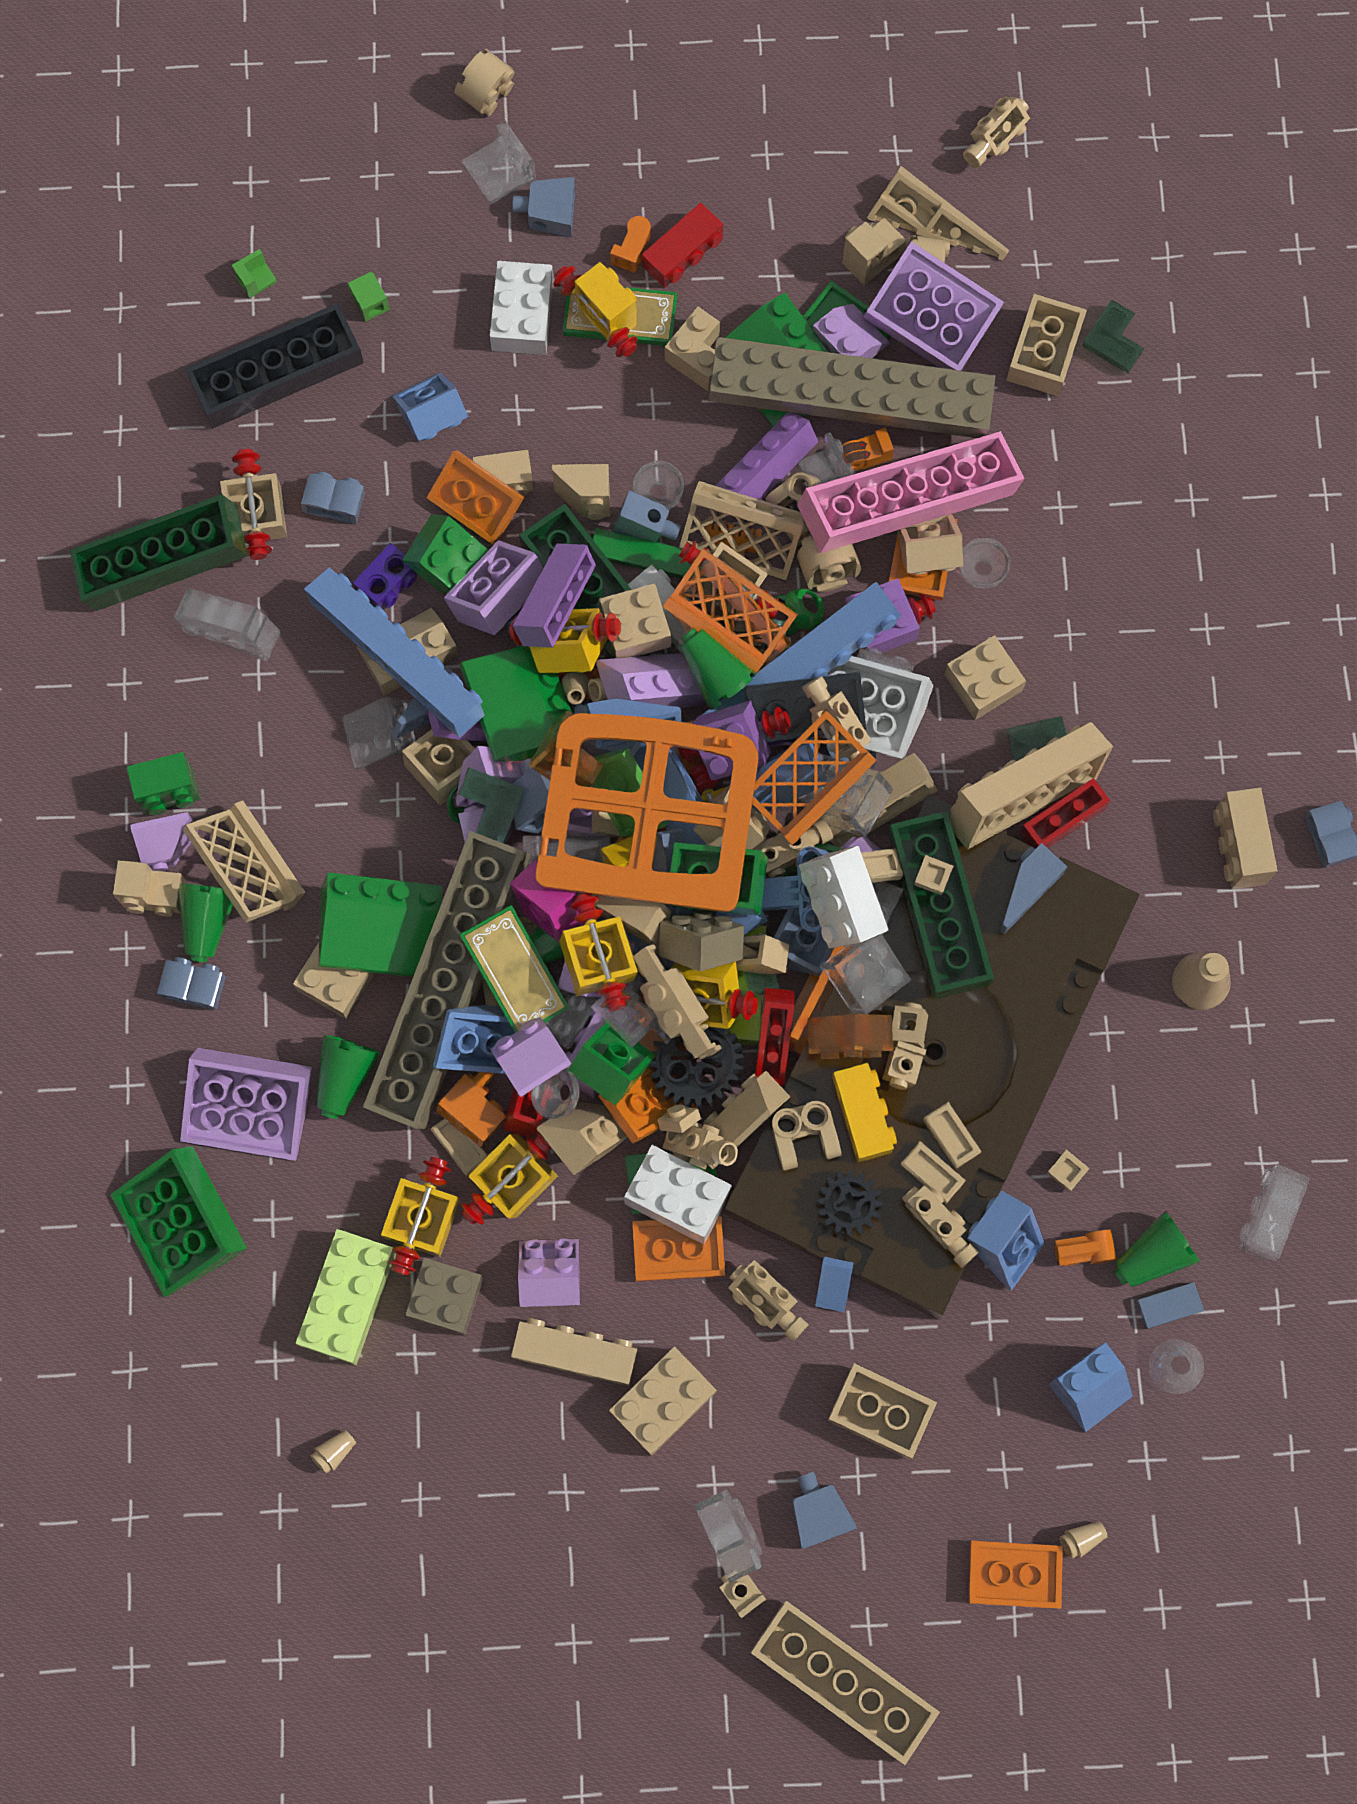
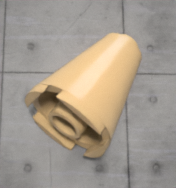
(1202, 980)

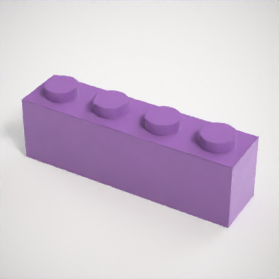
(771, 457)
(554, 595)

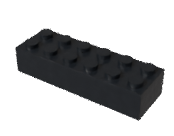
(274, 365)

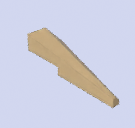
(917, 208)

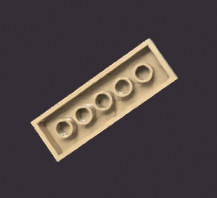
(1028, 784)
(845, 1682)

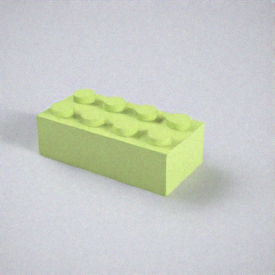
(346, 1297)

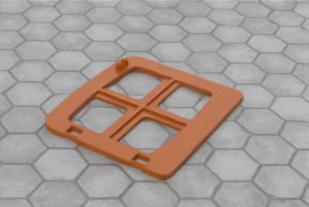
(648, 809)

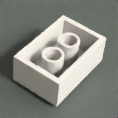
(521, 307)
(843, 897)
(677, 1194)

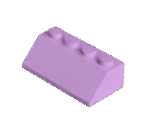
(651, 679)

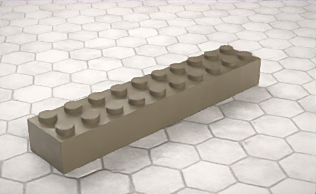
(851, 388)
(444, 980)

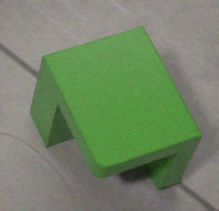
(253, 273)
(368, 296)

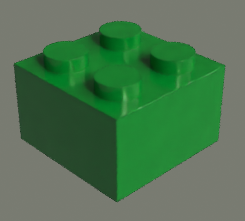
(443, 553)
(163, 783)

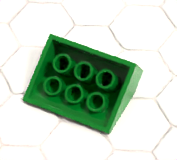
(781, 325)
(516, 701)
(375, 923)
(178, 1220)

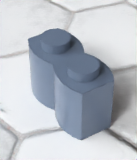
(333, 497)
(1332, 833)
(191, 983)

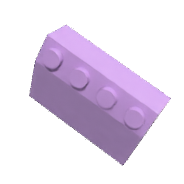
(933, 309)
(245, 1103)

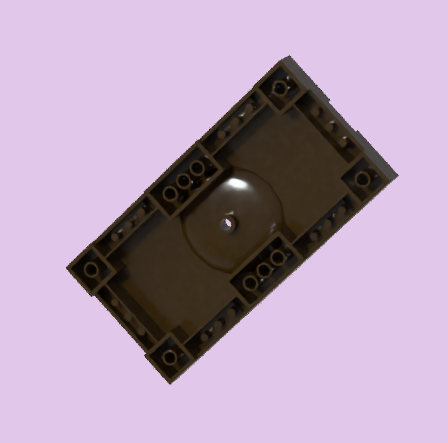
(993, 1069)

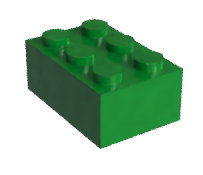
(705, 860)

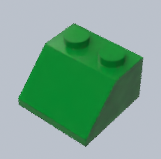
(610, 1064)

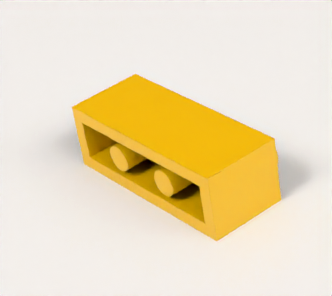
(864, 1112)

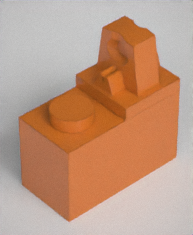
(469, 1109)

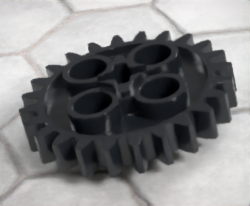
(690, 1087)

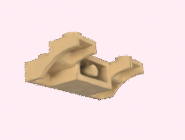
(674, 1003)

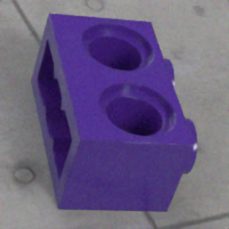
(379, 574)

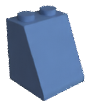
(1093, 1386)

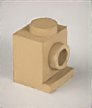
(903, 1017)
(895, 1073)
(744, 1604)

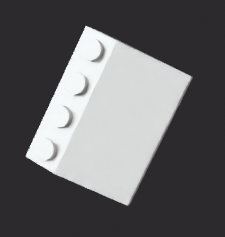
(892, 704)

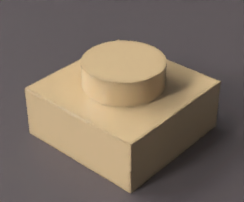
(933, 875)
(678, 1118)
(1068, 1170)

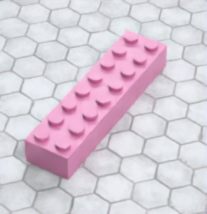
(910, 492)

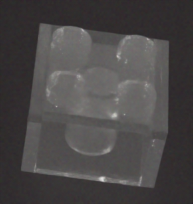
(866, 974)
(730, 1535)

